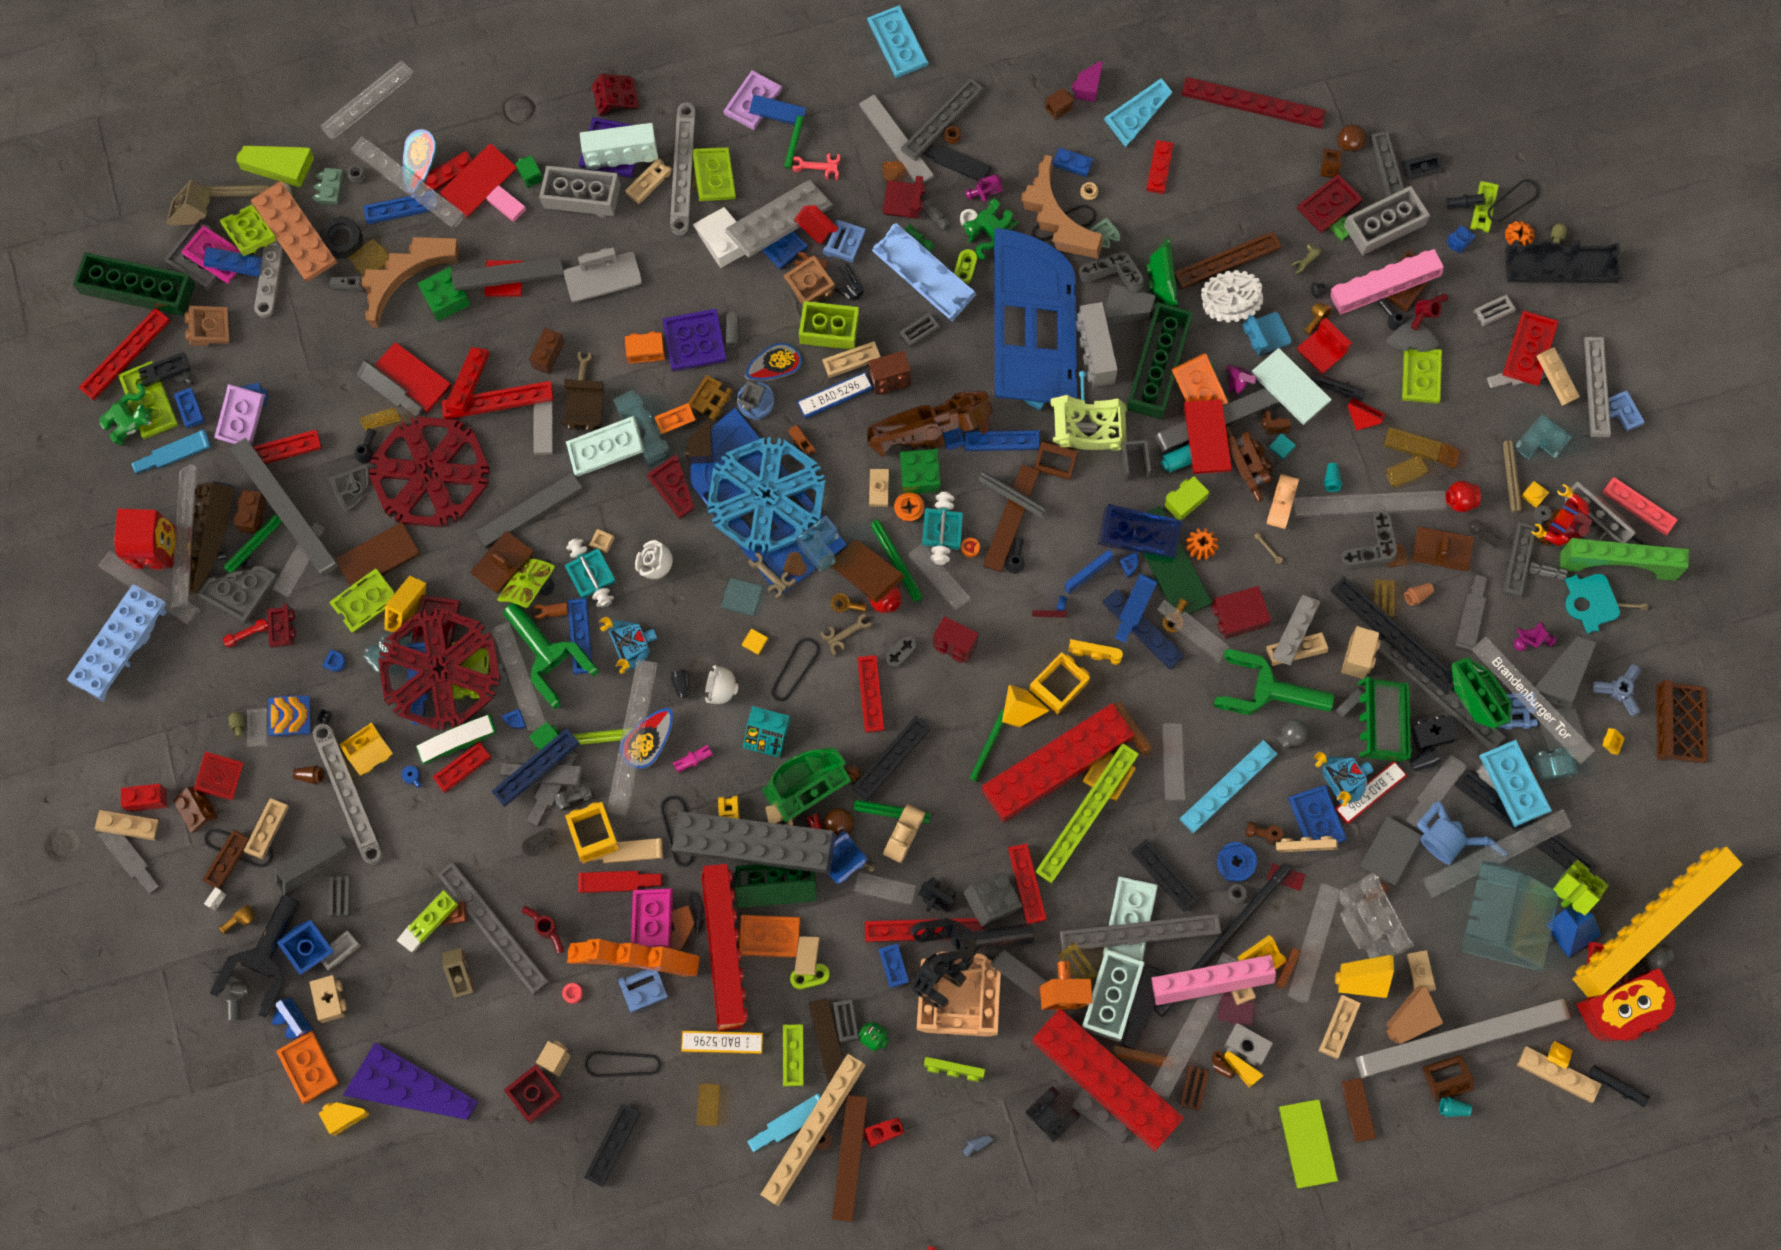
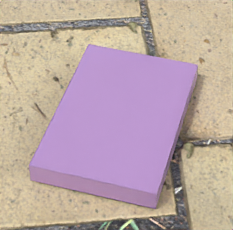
(741, 102)
(239, 414)

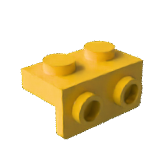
(1264, 948)

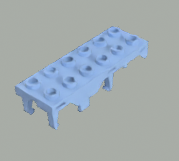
(924, 272)
(118, 639)

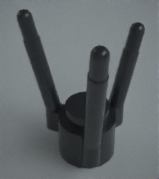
(854, 289)

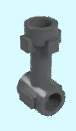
(563, 800)

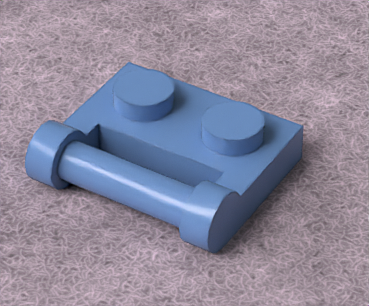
(849, 244)
(643, 995)

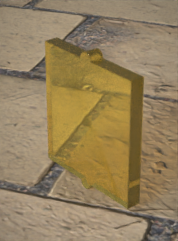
(369, 257)

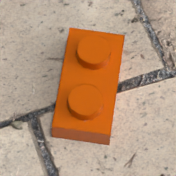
(675, 418)

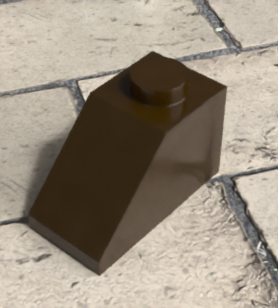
(700, 445)

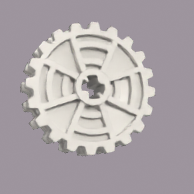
(1232, 296)

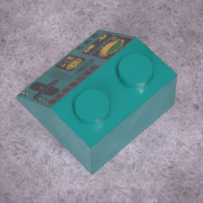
(766, 732)

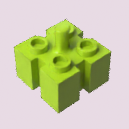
(1580, 888)

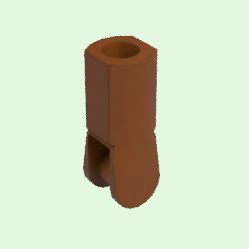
(801, 439)

